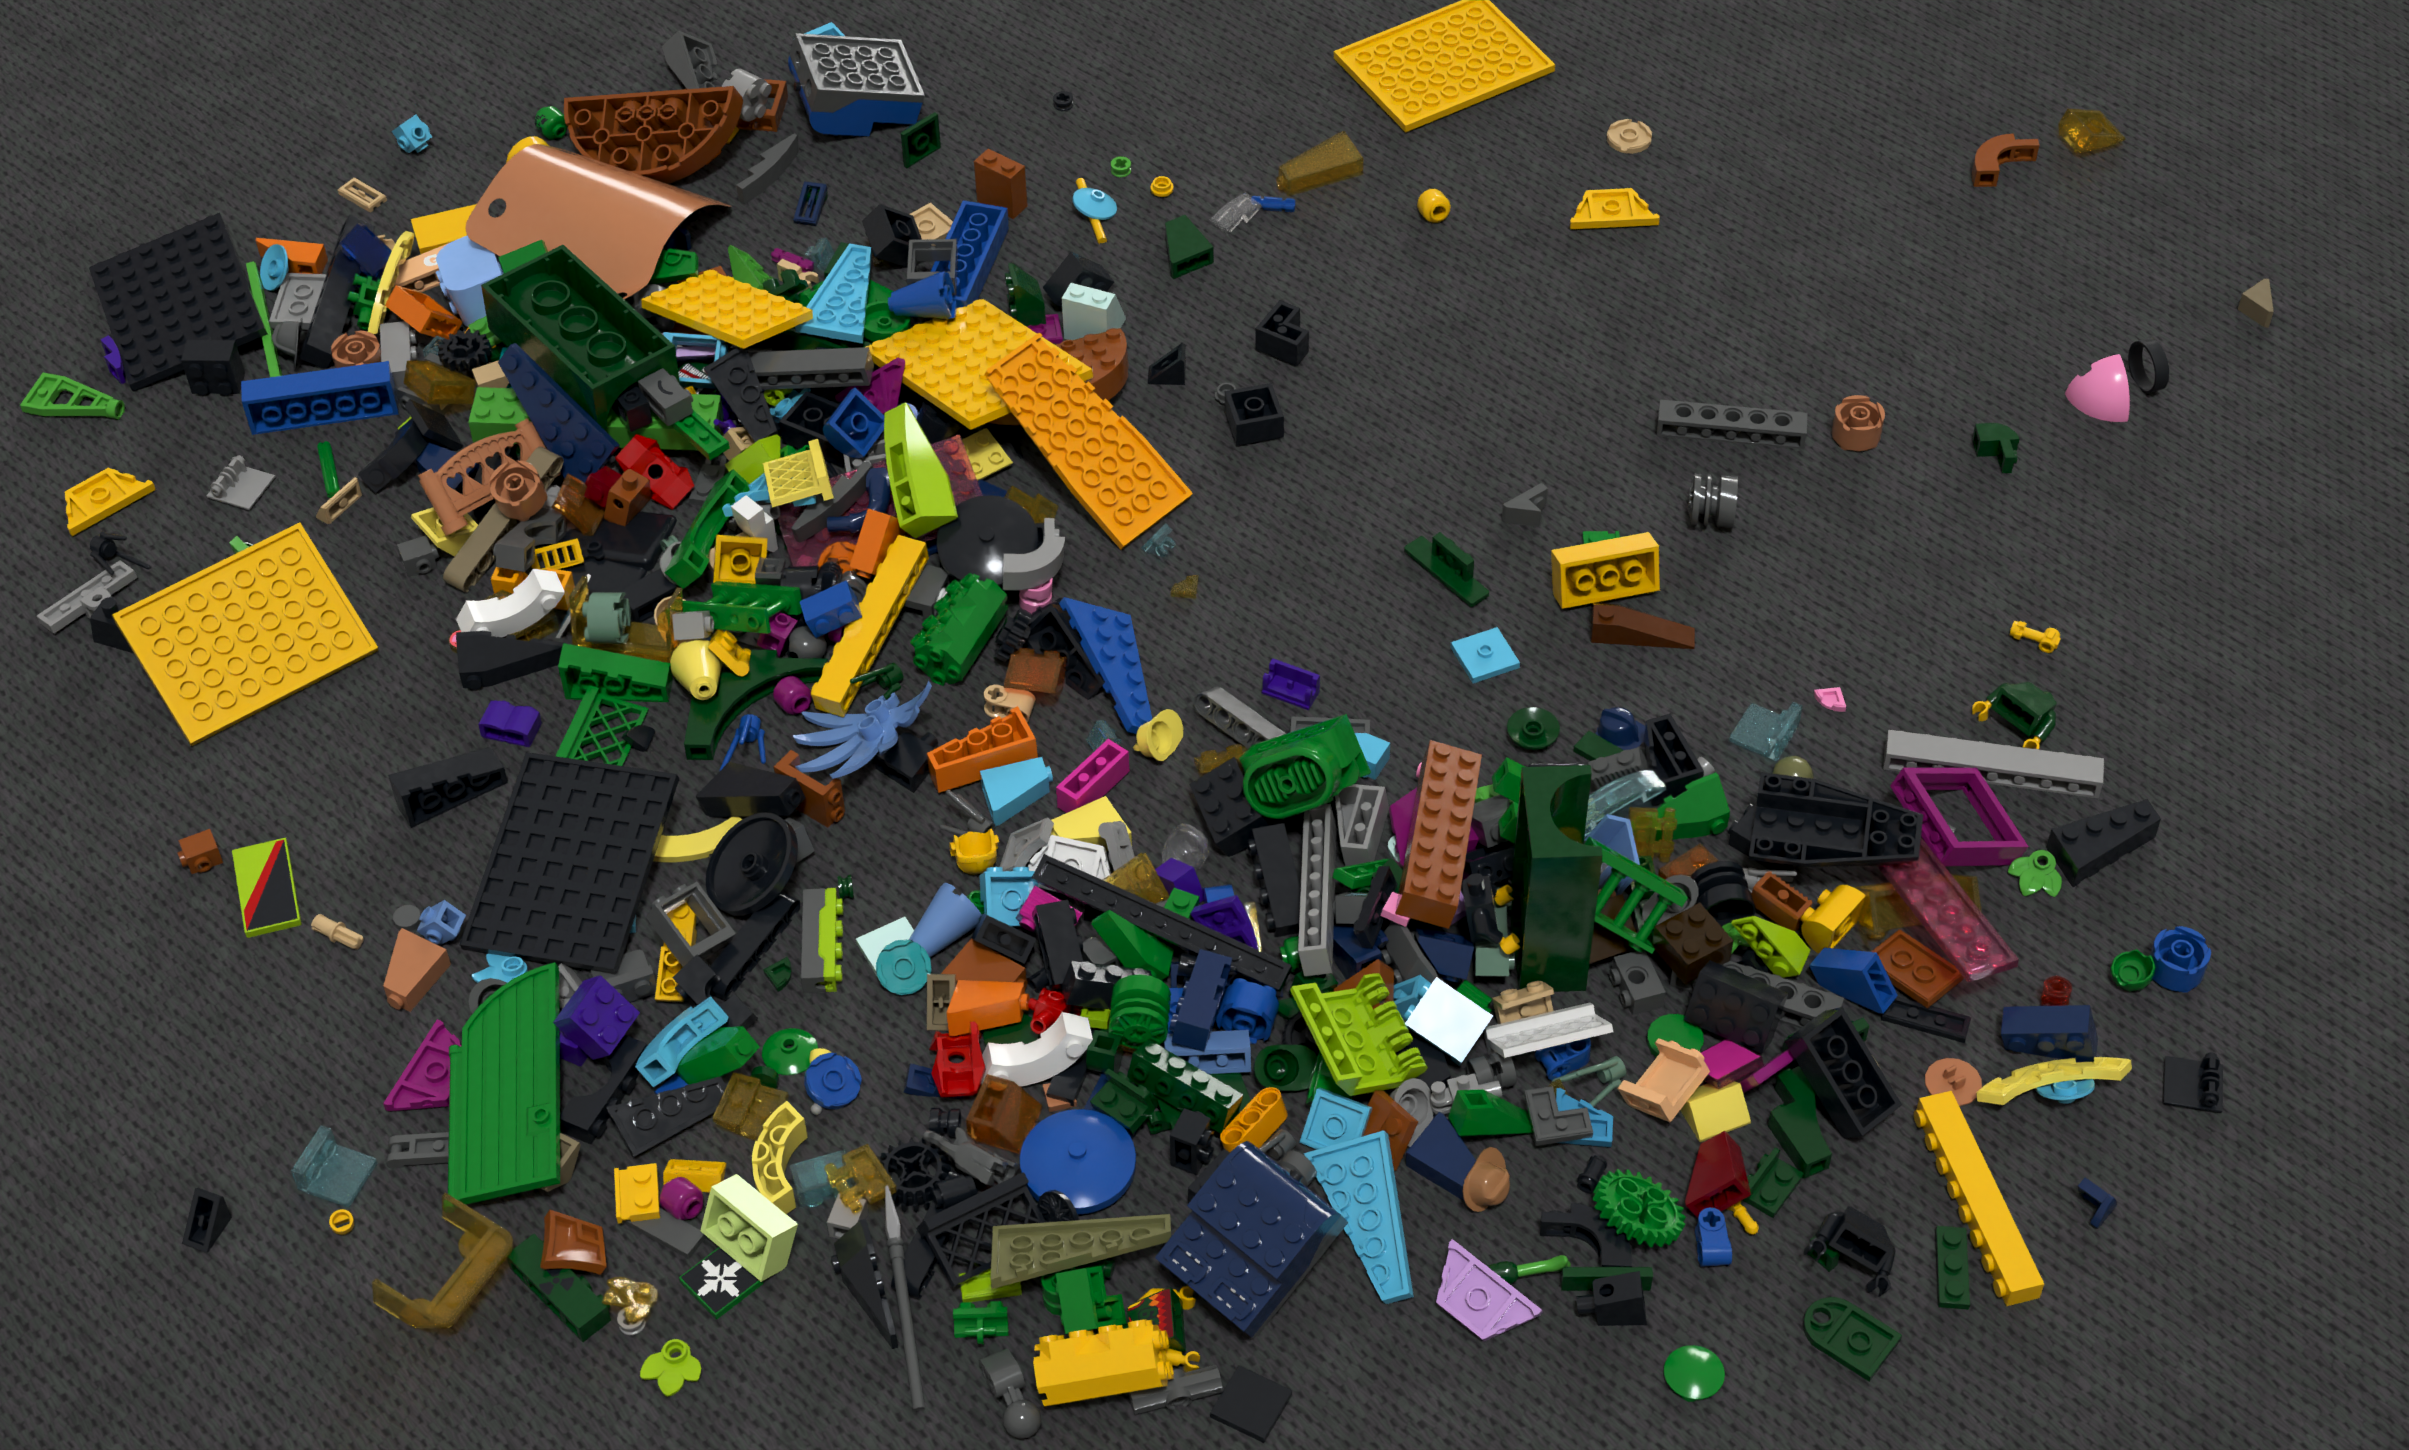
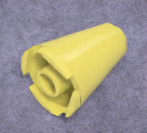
(696, 668)

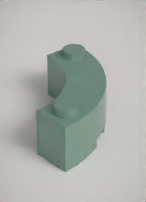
(1490, 958)

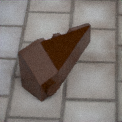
(1632, 627)

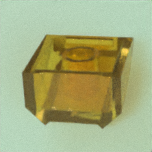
(2088, 130)

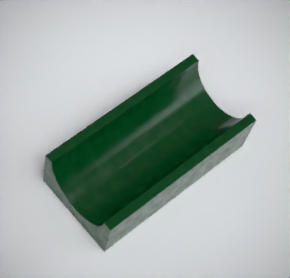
(576, 329)
(1554, 878)

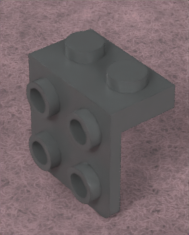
(634, 976)

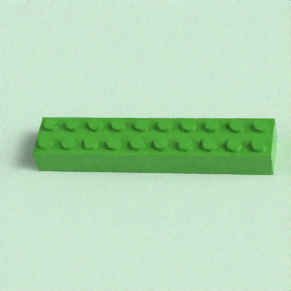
(500, 409)

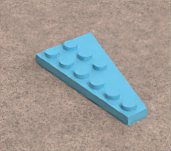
(842, 298)
(1364, 1191)

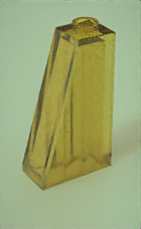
(1321, 165)

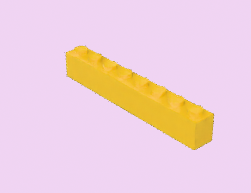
(866, 635)
(1978, 1199)

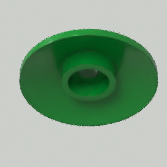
(789, 1060)

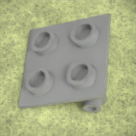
(240, 484)

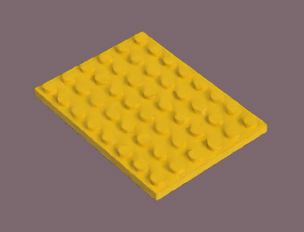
(1443, 62)
(951, 356)
(245, 633)

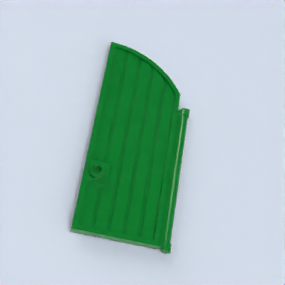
(507, 1092)

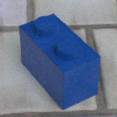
(831, 609)

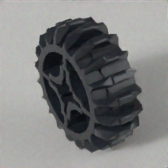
(911, 1165)

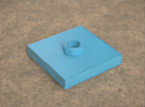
(1485, 655)
(1334, 1120)

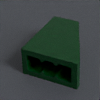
(1186, 247)

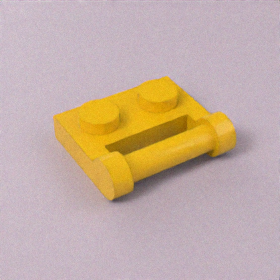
(726, 649)

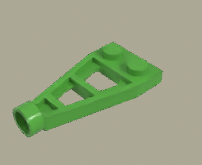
(49, 386)

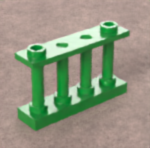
(747, 605)
(1644, 882)

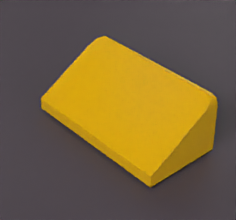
(701, 1173)

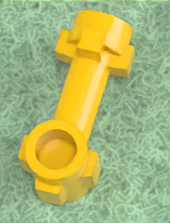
(2047, 641)

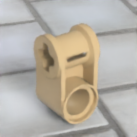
(1007, 700)

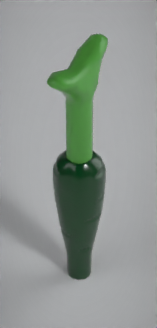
(1511, 1272)

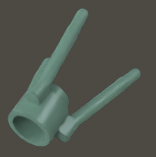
(1607, 1071)

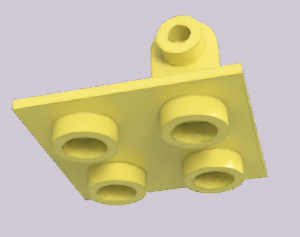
(985, 454)

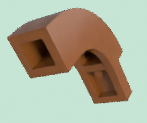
(1999, 151)

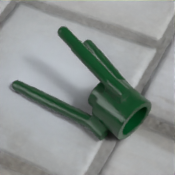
(886, 677)

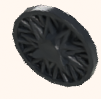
(1056, 1207)

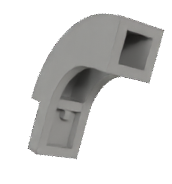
(1036, 567)

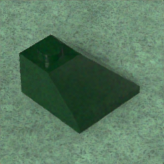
(920, 140)

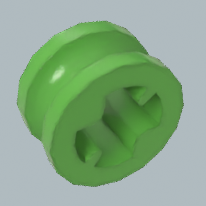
(1121, 171)

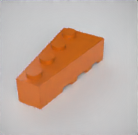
(996, 745)

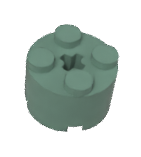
(607, 618)

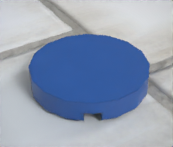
(832, 1081)

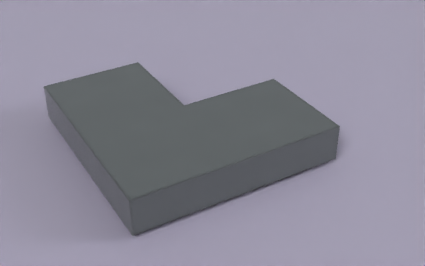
(1552, 1125)

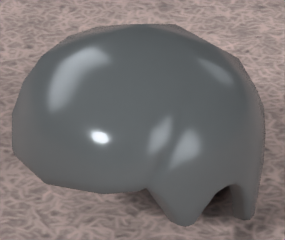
(805, 644)

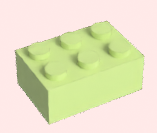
(748, 1227)

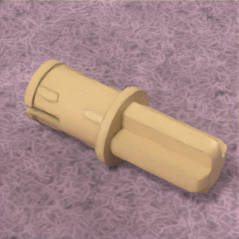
(336, 932)

